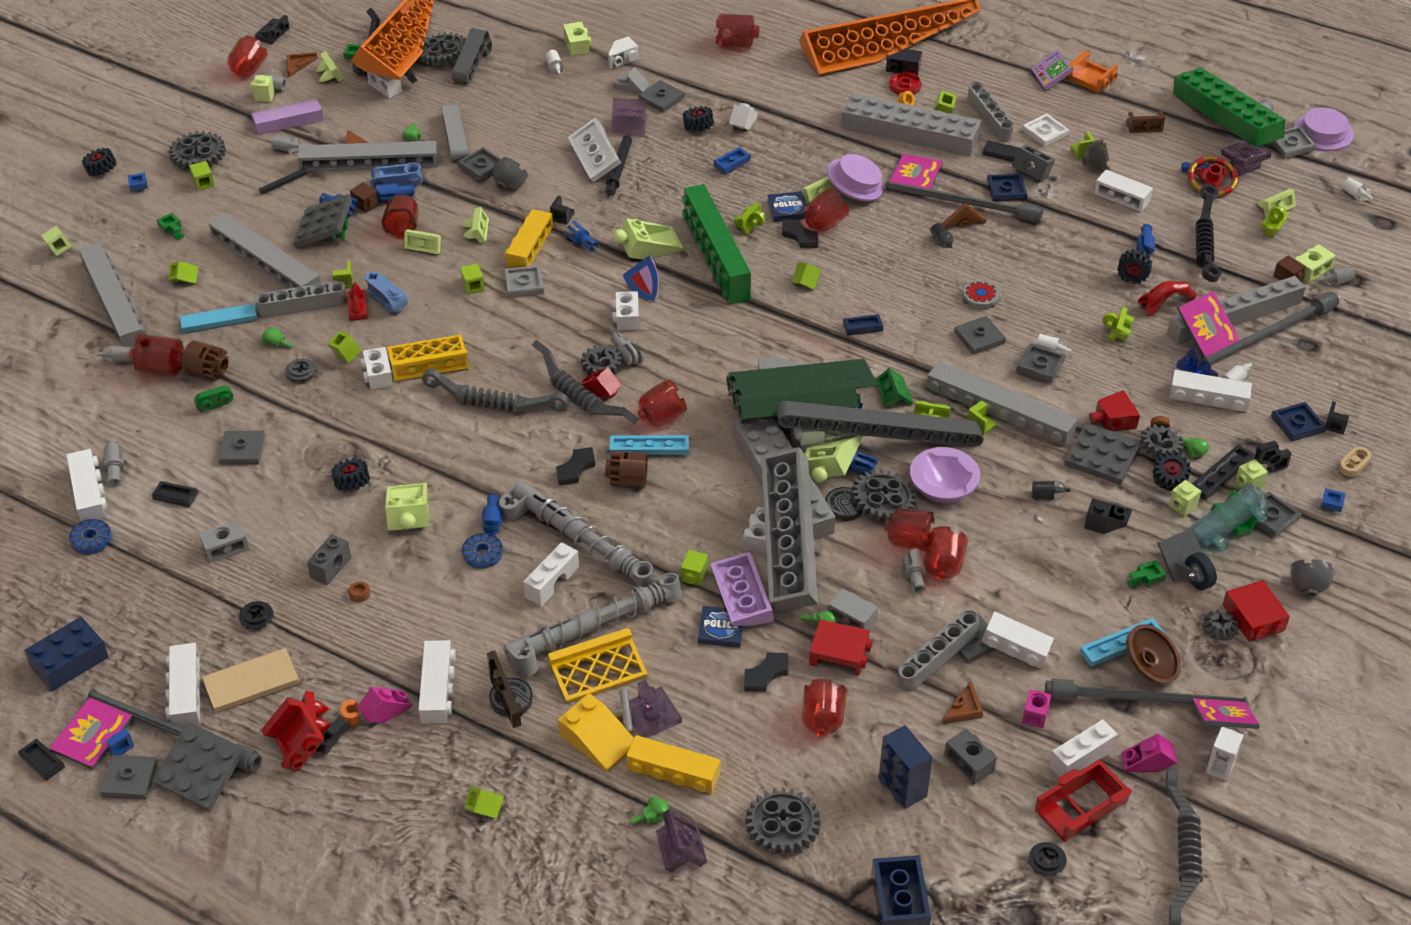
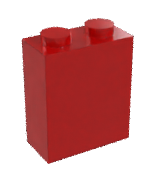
(1256, 610)

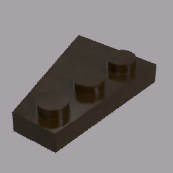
(503, 690)

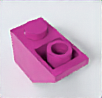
(383, 704)
(1149, 755)

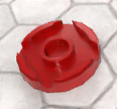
(905, 82)

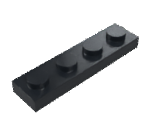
(1222, 471)

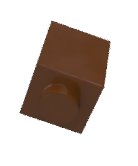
(366, 197)
(1288, 268)

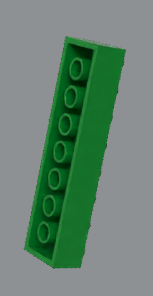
(1229, 107)
(716, 244)

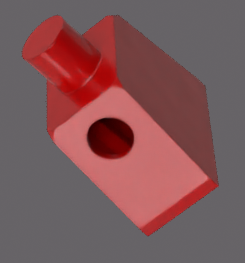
(1116, 413)

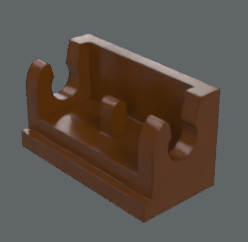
(1145, 123)

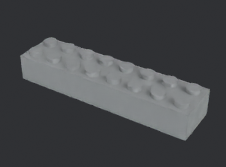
(911, 124)
(765, 437)
(789, 530)

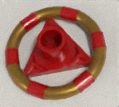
(1213, 175)

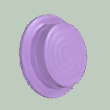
(1326, 128)
(856, 177)
(944, 474)

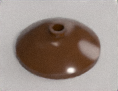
(1153, 654)

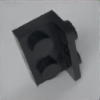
(273, 30)

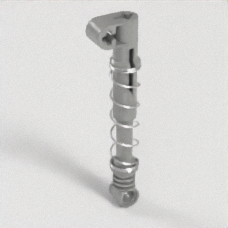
(524, 497)
(523, 651)

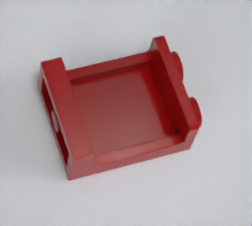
(840, 645)
(294, 733)

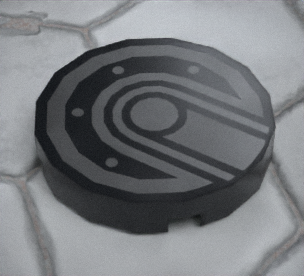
(841, 504)
(522, 692)

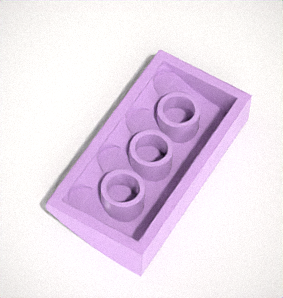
(287, 116)
(742, 590)

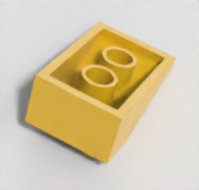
(595, 732)

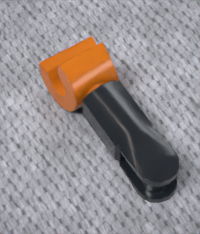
(348, 718)

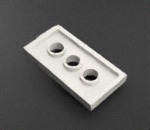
(599, 140)

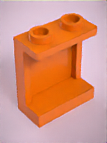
(1091, 74)

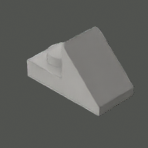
(631, 83)

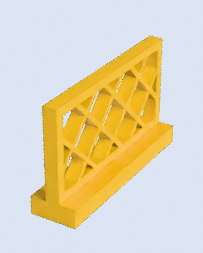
(442, 361)
(587, 652)

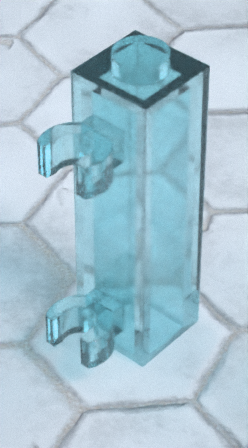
(1229, 516)

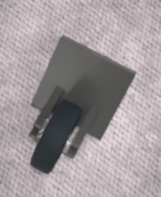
(1186, 560)

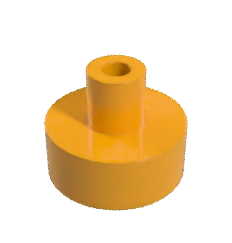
(906, 98)

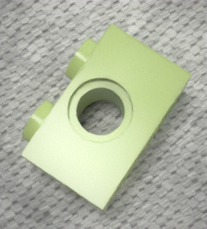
(577, 38)
(1317, 262)

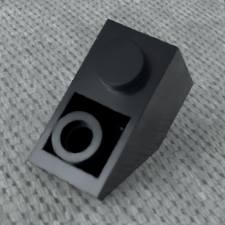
(904, 61)
(1106, 517)

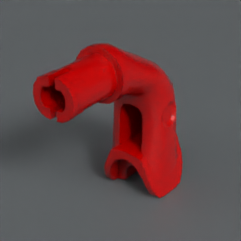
(1160, 293)

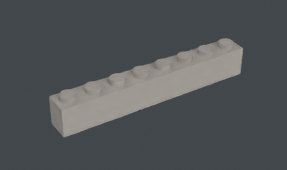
(366, 155)
(261, 253)
(111, 294)
(1248, 305)
(1002, 403)

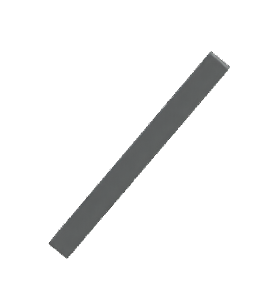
(879, 424)

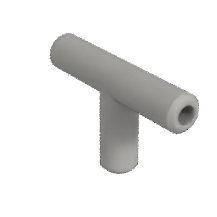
(624, 711)

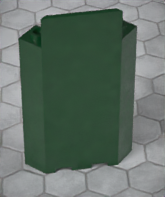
(828, 383)

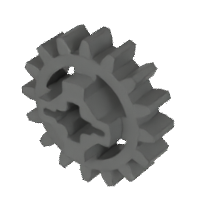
(600, 358)
(1161, 440)

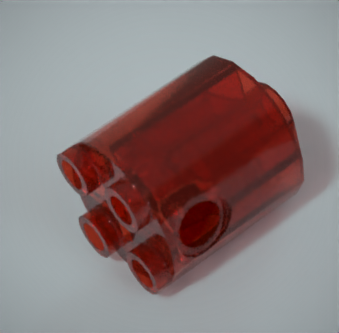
(741, 30)
(157, 354)

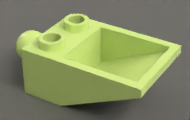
(647, 239)
(832, 456)
(407, 506)

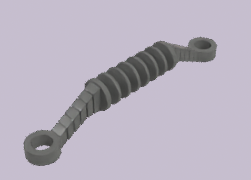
(577, 392)
(519, 404)
(1188, 845)

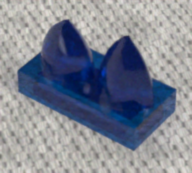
(1192, 364)

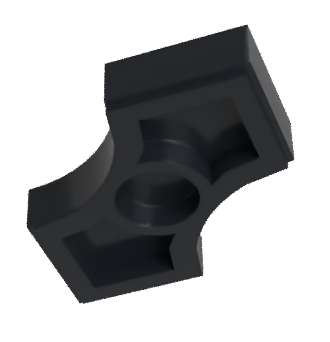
(796, 231)
(1272, 456)
(572, 469)
(760, 676)

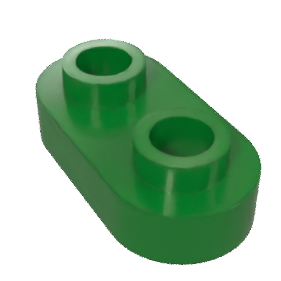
(213, 398)

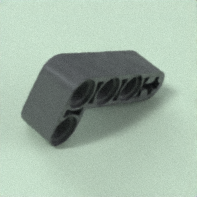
(476, 44)

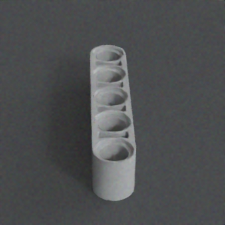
(990, 111)
(454, 132)
(300, 299)
(933, 656)

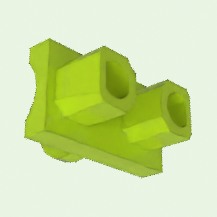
(751, 217)
(1274, 221)
(1119, 324)
(931, 409)

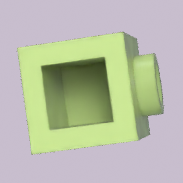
(262, 88)
(56, 240)
(1251, 473)
(1184, 498)

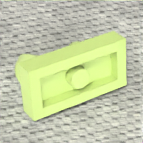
(330, 69)
(816, 188)
(1284, 199)
(478, 226)
(422, 241)

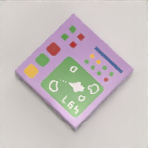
(1052, 69)

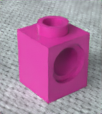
(1036, 708)

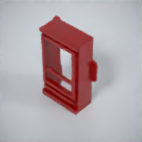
(1070, 782)

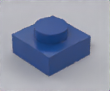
(137, 181)
(1333, 500)
(120, 743)

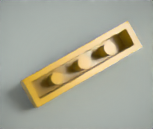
(529, 239)
(673, 764)

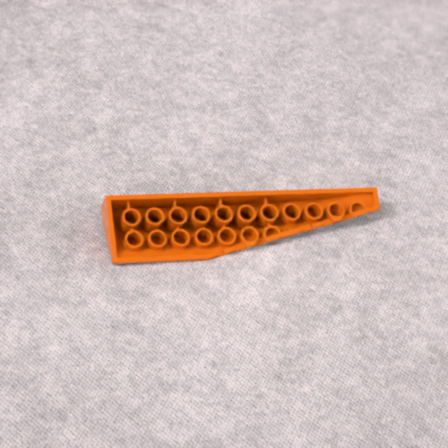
(876, 37)
(396, 41)

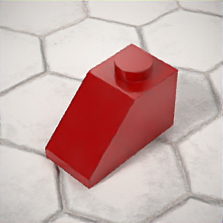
(602, 383)

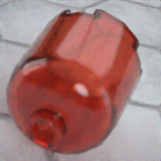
(246, 56)
(825, 211)
(399, 215)
(661, 404)
(909, 528)
(945, 552)
(823, 706)

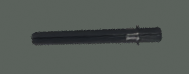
(613, 181)

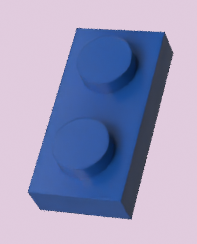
(732, 160)

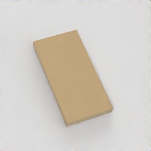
(250, 680)

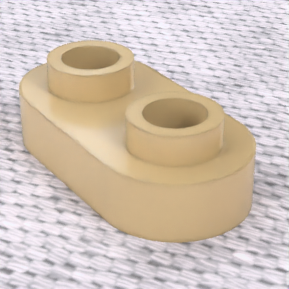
(1355, 461)

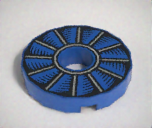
(90, 527)
(482, 541)

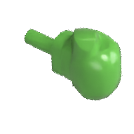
(411, 133)
(274, 337)
(1195, 447)
(824, 615)
(653, 811)

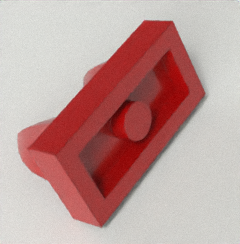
(357, 303)
(316, 708)

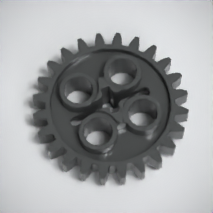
(432, 51)
(184, 151)
(882, 494)
(782, 821)

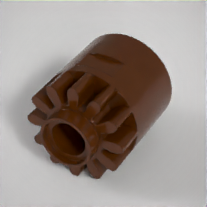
(204, 360)
(627, 469)

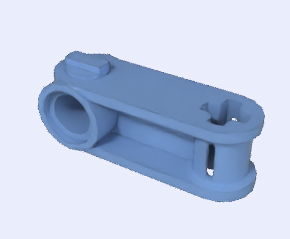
(400, 174)
(385, 292)

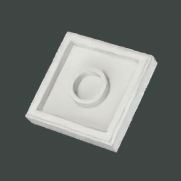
(1045, 130)

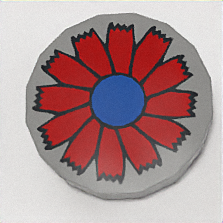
(981, 294)

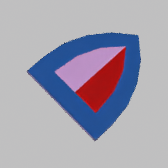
(643, 279)

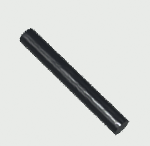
(283, 181)

